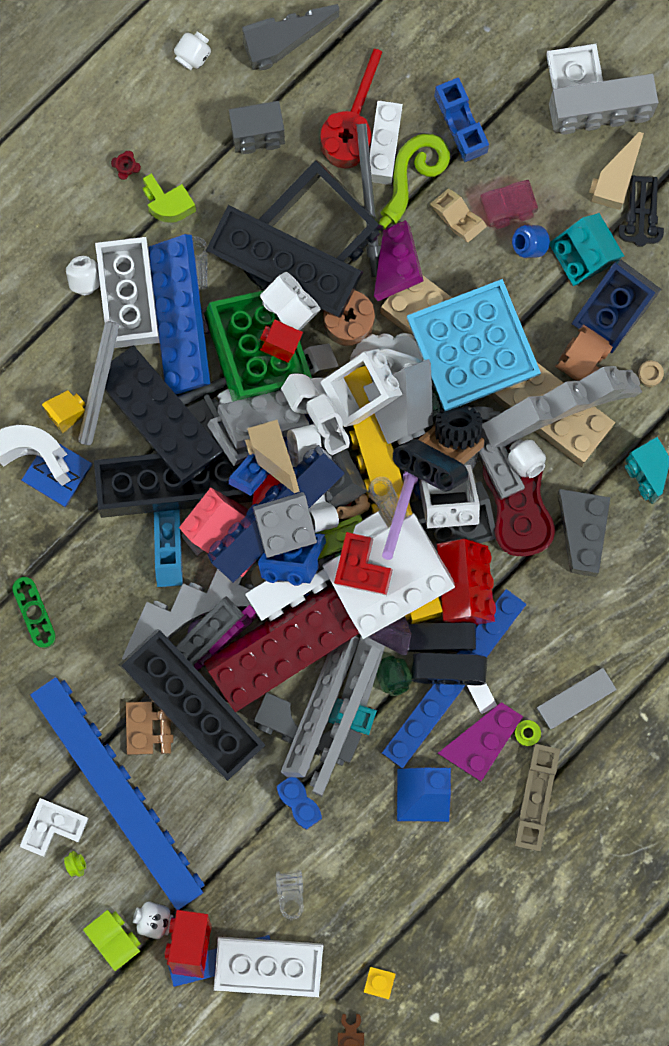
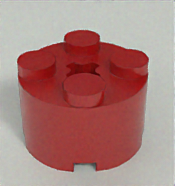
(332, 133)

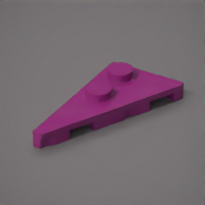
(249, 616)

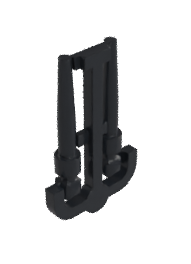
(641, 239)

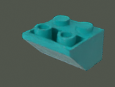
(586, 249)
(650, 468)

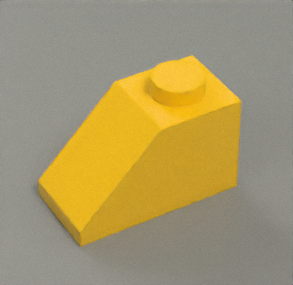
(65, 410)

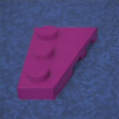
(397, 262)
(482, 742)

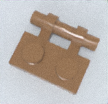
(140, 729)

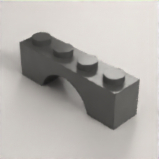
(276, 717)

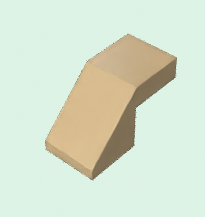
(457, 215)

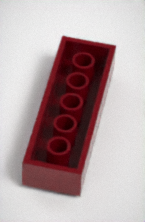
(281, 647)

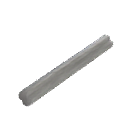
(98, 383)

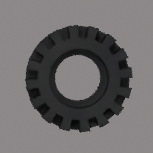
(458, 427)

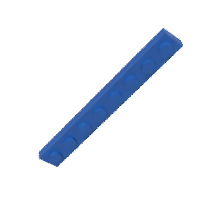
(442, 696)

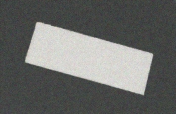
(482, 697)

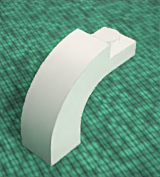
(30, 440)

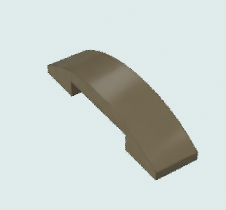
(537, 797)

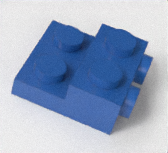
(293, 566)

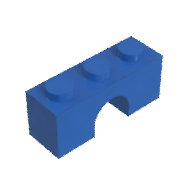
(457, 114)

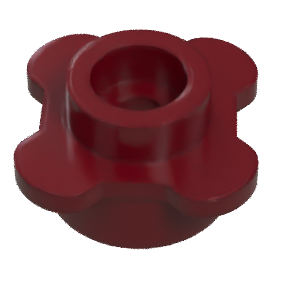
(118, 163)

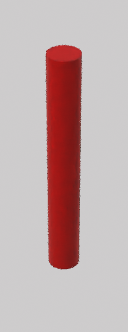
(366, 81)

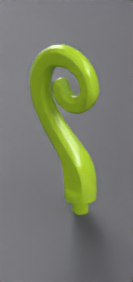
(398, 203)

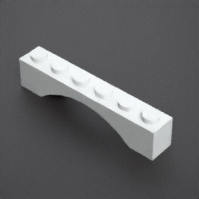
(272, 597)

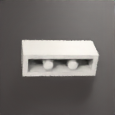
(385, 141)

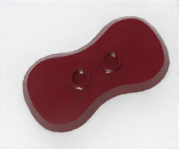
(522, 520)

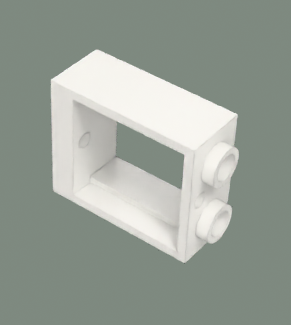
(342, 398)
(442, 515)

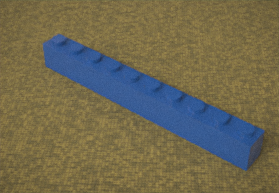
(117, 794)

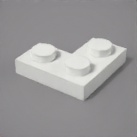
(51, 819)

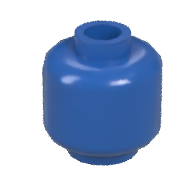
(530, 241)

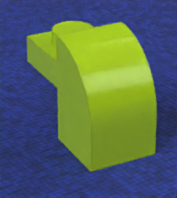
(170, 206)

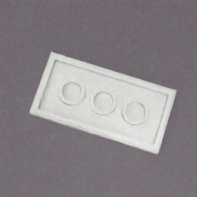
(268, 966)

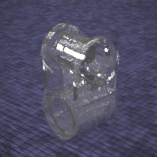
(290, 892)

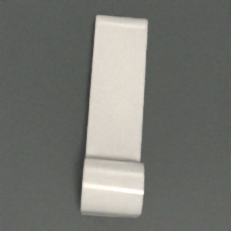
(299, 441)

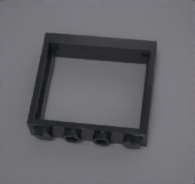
(302, 185)

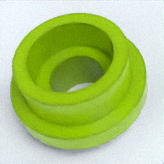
(524, 740)
(75, 864)

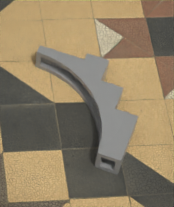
(567, 399)
(189, 606)

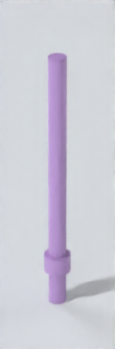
(409, 481)

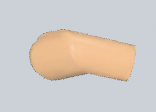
(347, 512)

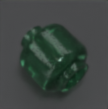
(394, 676)

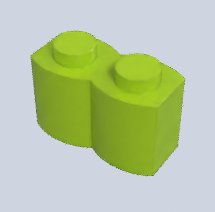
(112, 940)

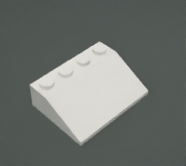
(415, 579)

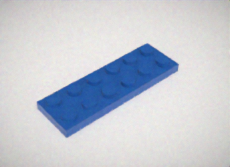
(179, 314)

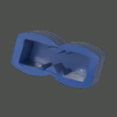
(303, 808)

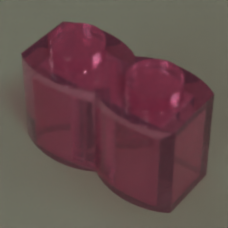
(508, 204)

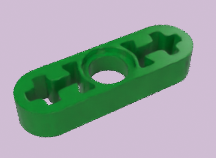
(20, 597)

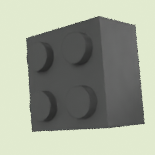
(257, 127)

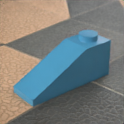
(168, 548)

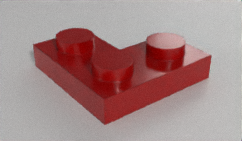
(354, 567)

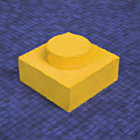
(379, 983)

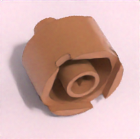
(356, 329)
(583, 354)

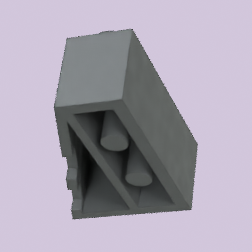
(584, 529)

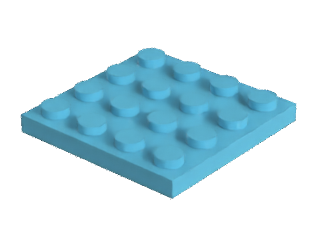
(473, 345)

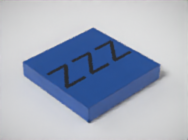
(42, 479)

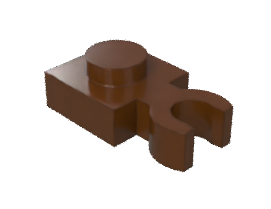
(350, 1036)

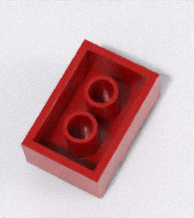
(470, 568)

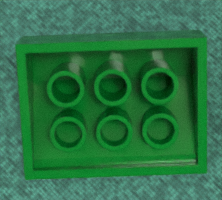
(236, 334)

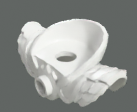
(398, 351)

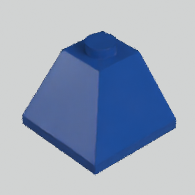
(423, 794)

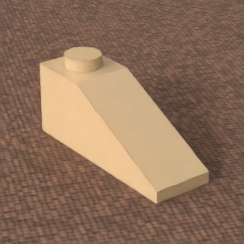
(615, 177)
(271, 453)

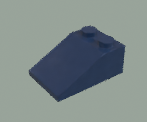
(617, 303)

